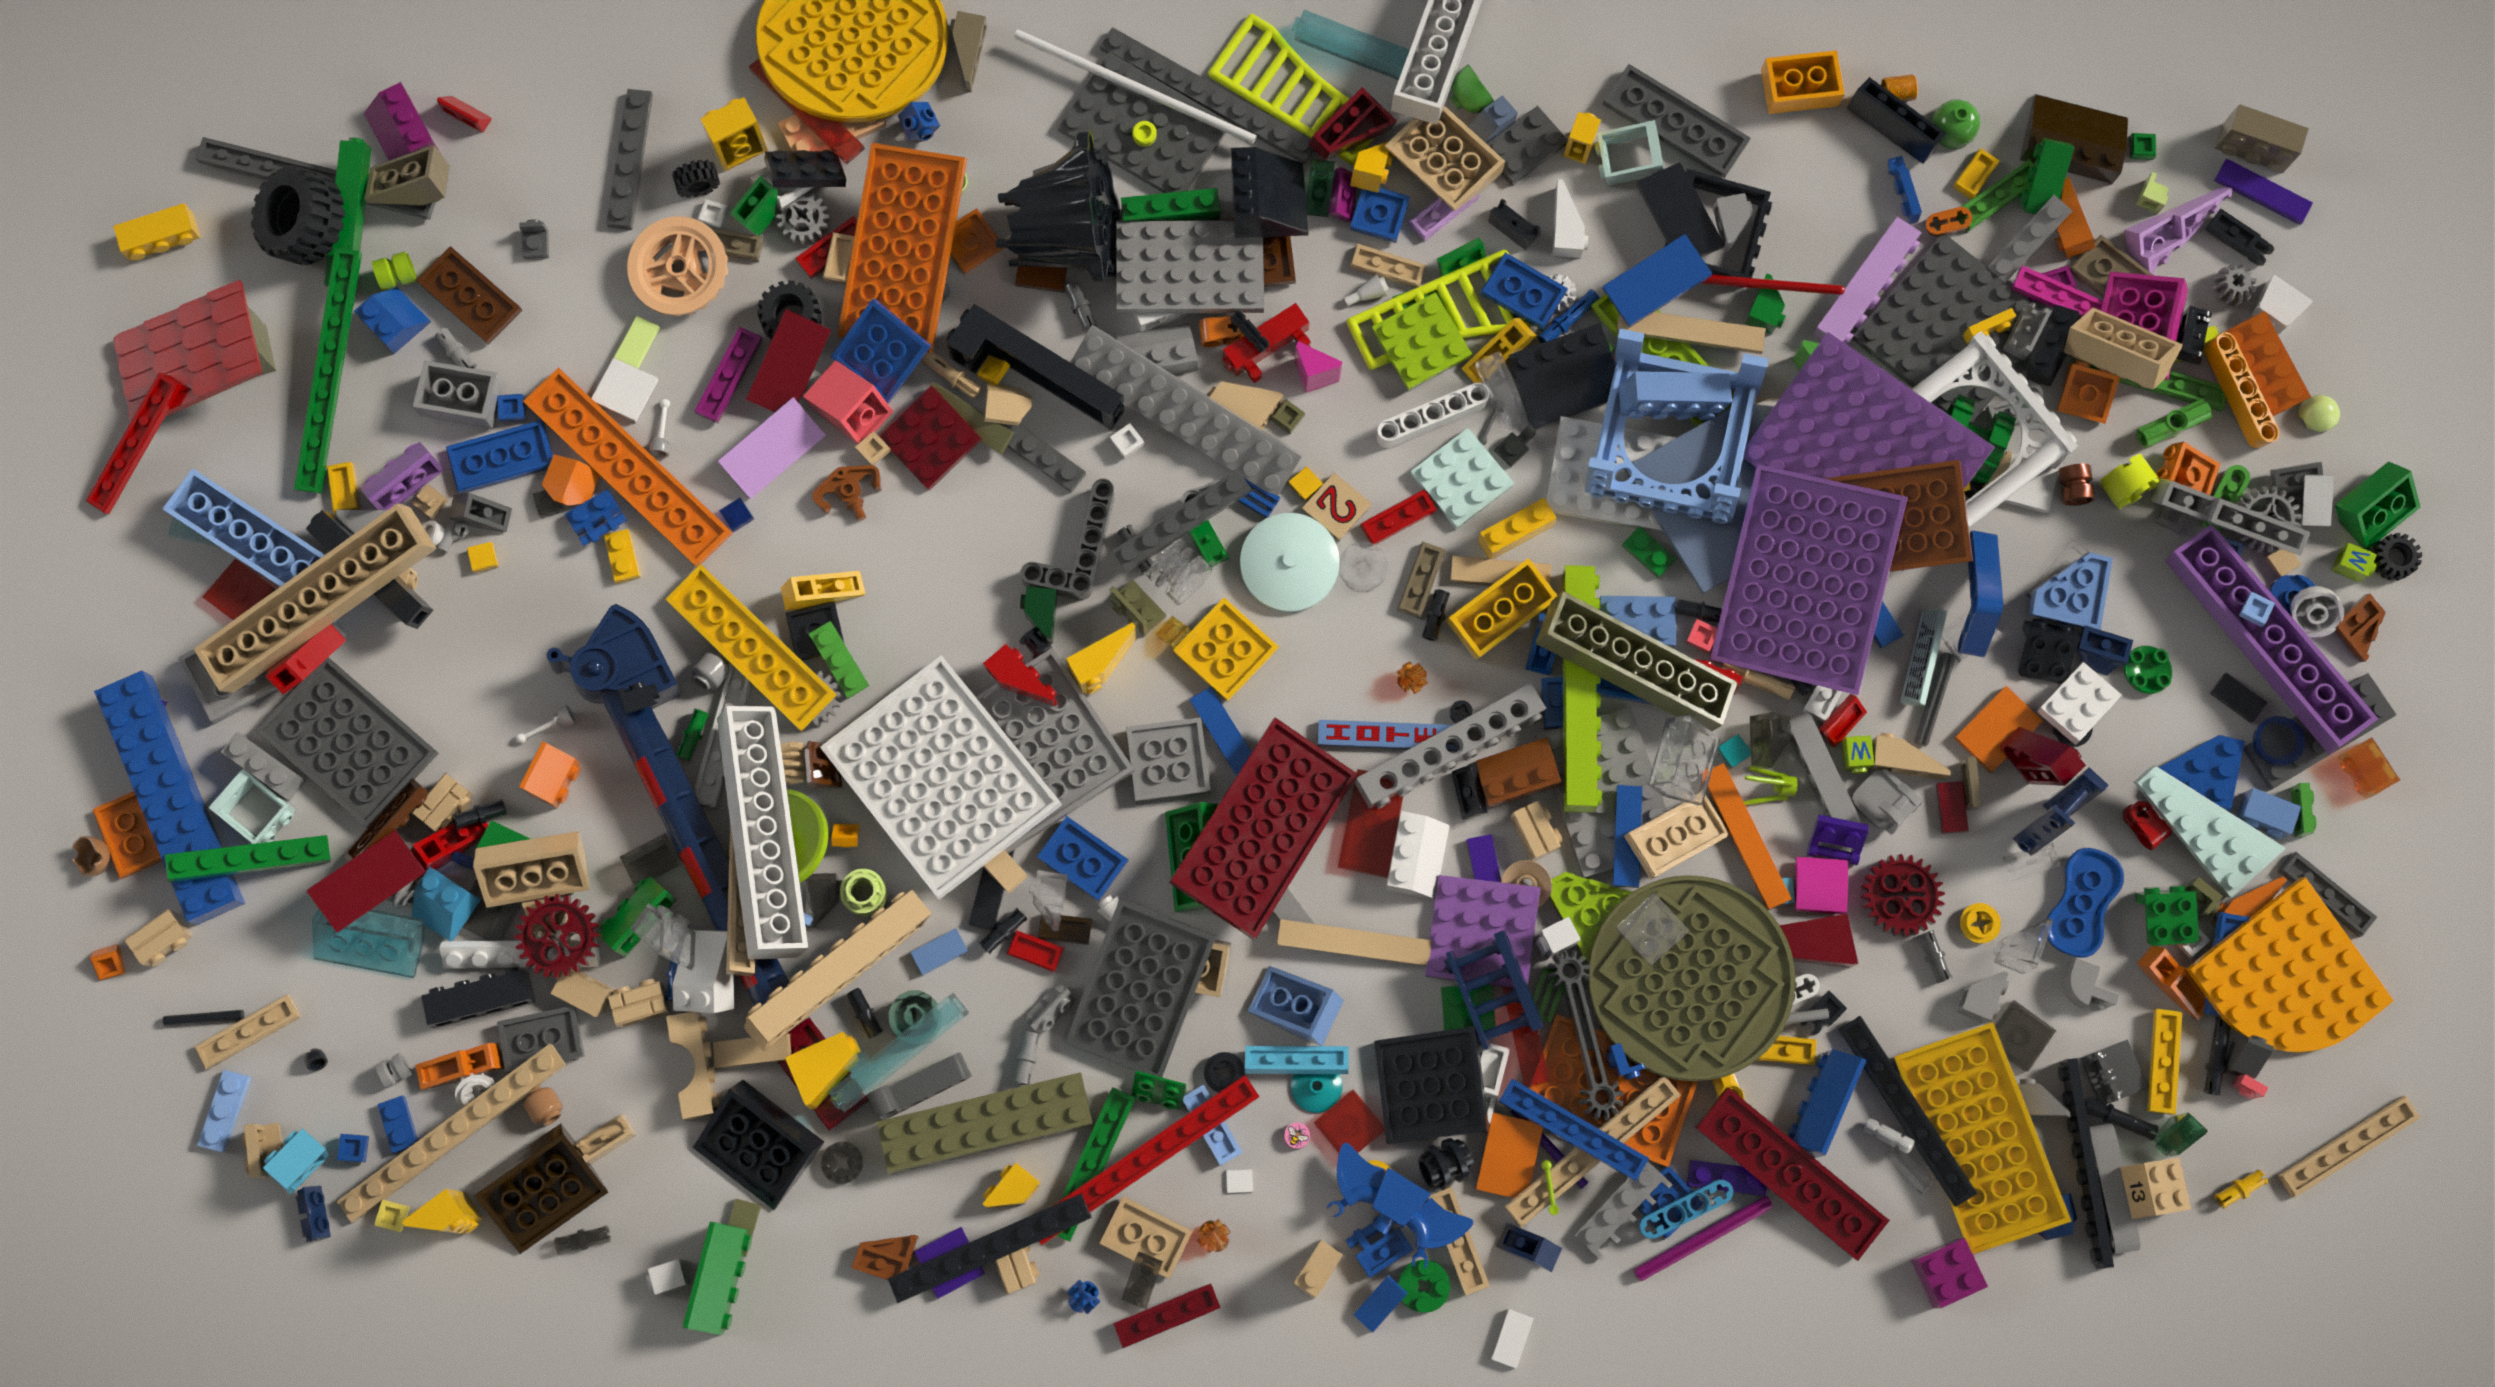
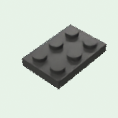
(1527, 144)
(530, 1033)

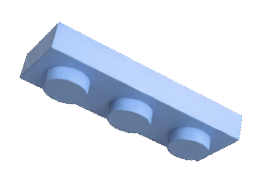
(224, 1111)
(1220, 1138)

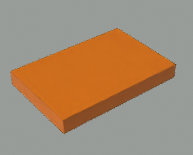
(1994, 725)
(127, 835)
(1509, 1155)

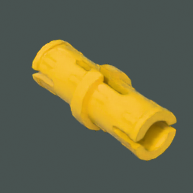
(2241, 1189)

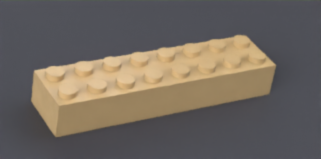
(837, 970)

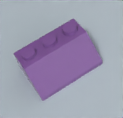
(402, 477)

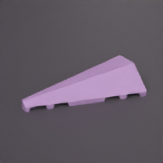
(2159, 236)

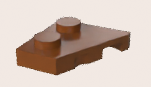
(2361, 626)
(885, 1256)

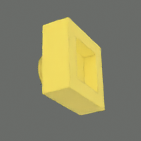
(391, 1215)

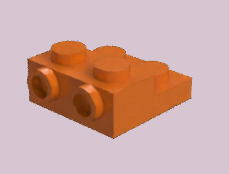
(2087, 392)
(2189, 467)

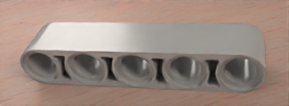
(1820, 769)
(2121, 1227)

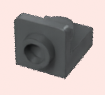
(534, 239)

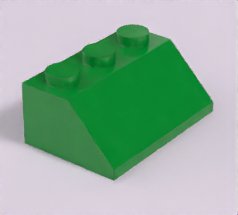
(2378, 504)
(617, 931)

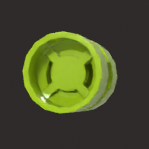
(395, 270)

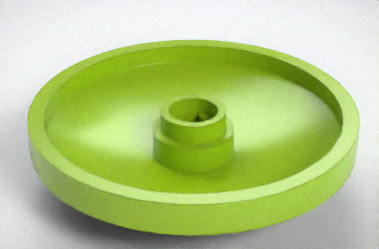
(808, 831)

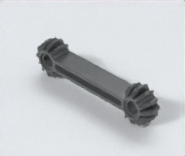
(1585, 1034)

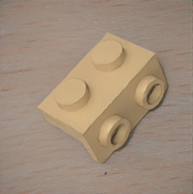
(260, 1143)

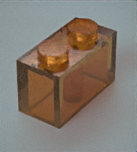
(2368, 768)

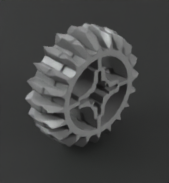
(2270, 509)

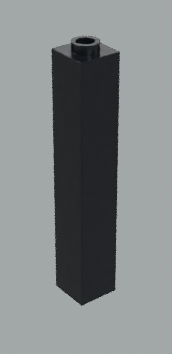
(395, 595)

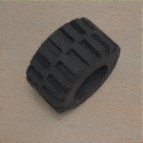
(784, 296)

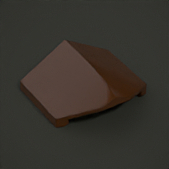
(819, 769)

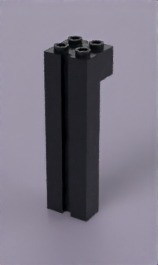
(986, 335)

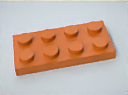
(2270, 364)

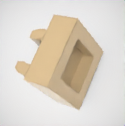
(429, 501)

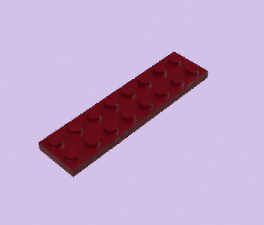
(1792, 1174)

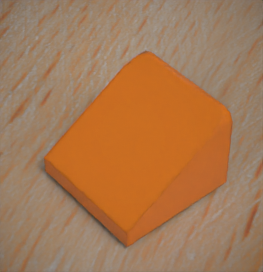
(108, 962)

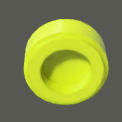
(1144, 133)

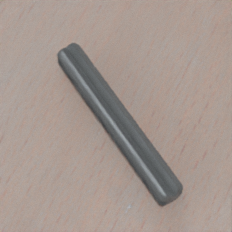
(1935, 699)

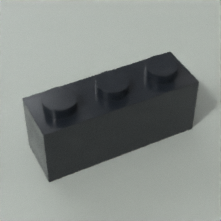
(2049, 349)

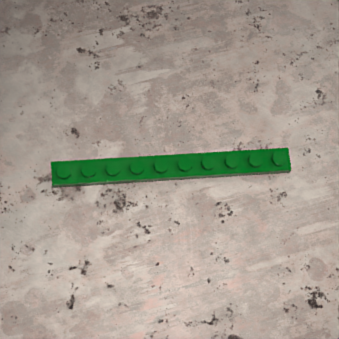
(328, 371)

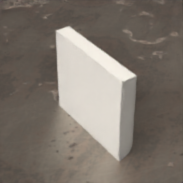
(1239, 1181)

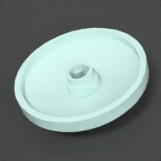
(1289, 562)

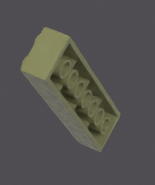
(1635, 661)
(984, 1123)

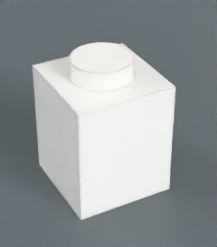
(667, 1277)

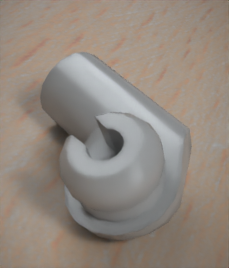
(452, 533)

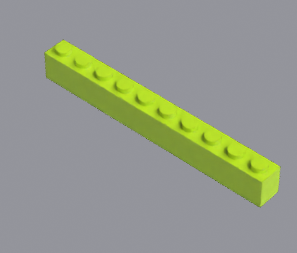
(1580, 710)

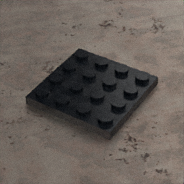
(1431, 1085)

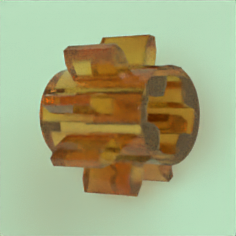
(1412, 677)
(1213, 1236)

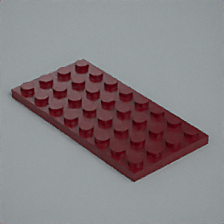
(1263, 828)

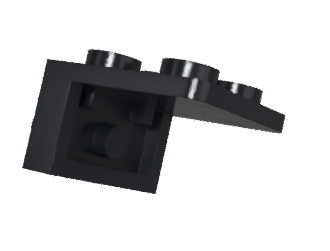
(2048, 650)

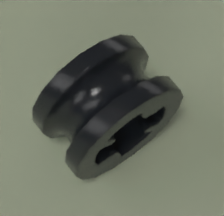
(1453, 716)

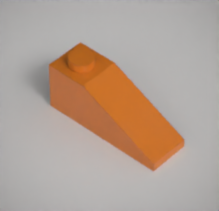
(2073, 232)
(2251, 901)

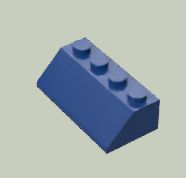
(1826, 1101)

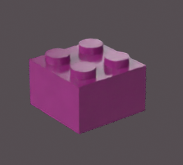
(1949, 1273)

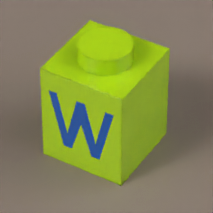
(2354, 562)
(1857, 754)

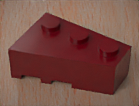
(1352, 125)
(2041, 758)

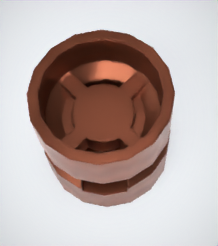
(2076, 483)

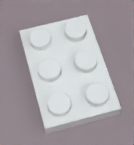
(2079, 703)

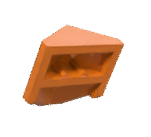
(570, 481)

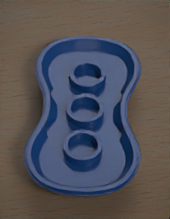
(2090, 886)

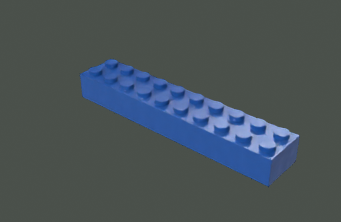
(166, 789)

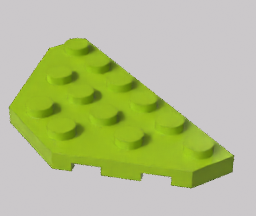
(1585, 904)

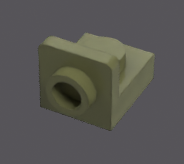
(2205, 894)

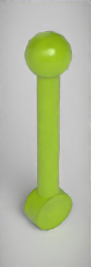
(1553, 1209)

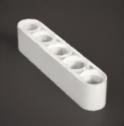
(1439, 406)

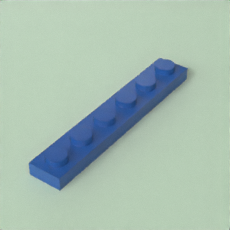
(1574, 1130)

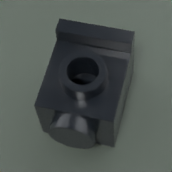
(639, 697)

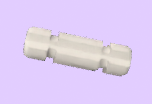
(1888, 1135)

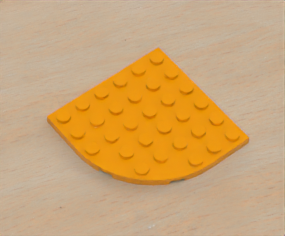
(2291, 975)

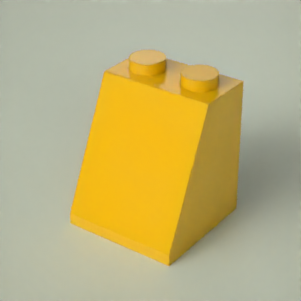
(823, 1067)

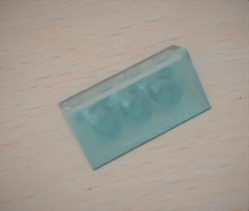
(372, 942)

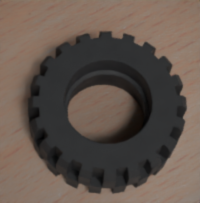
(276, 212)

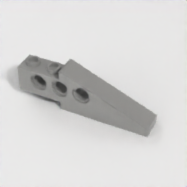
(2230, 516)

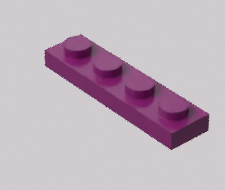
(728, 375)

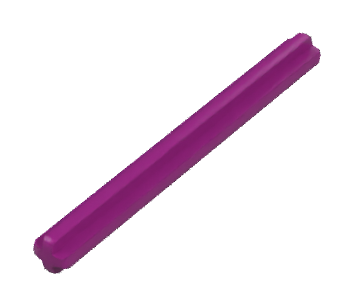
(1703, 1238)

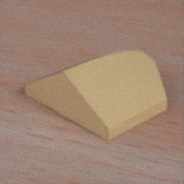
(1006, 404)

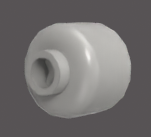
(710, 671)

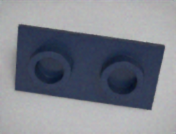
(311, 1201)

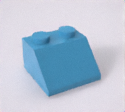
(443, 904)

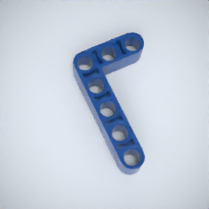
(1985, 595)

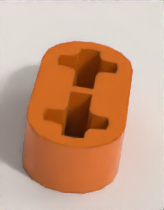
(1950, 227)

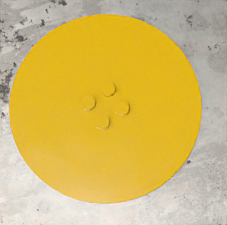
(852, 55)

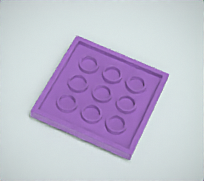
(1469, 916)

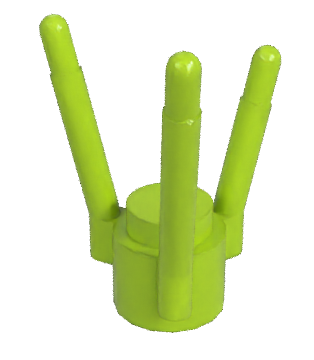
(1782, 784)

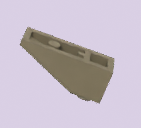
(968, 37)

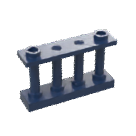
(2059, 809)
(1510, 969)

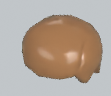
(92, 856)

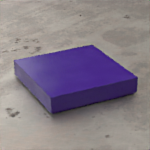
(941, 1246)

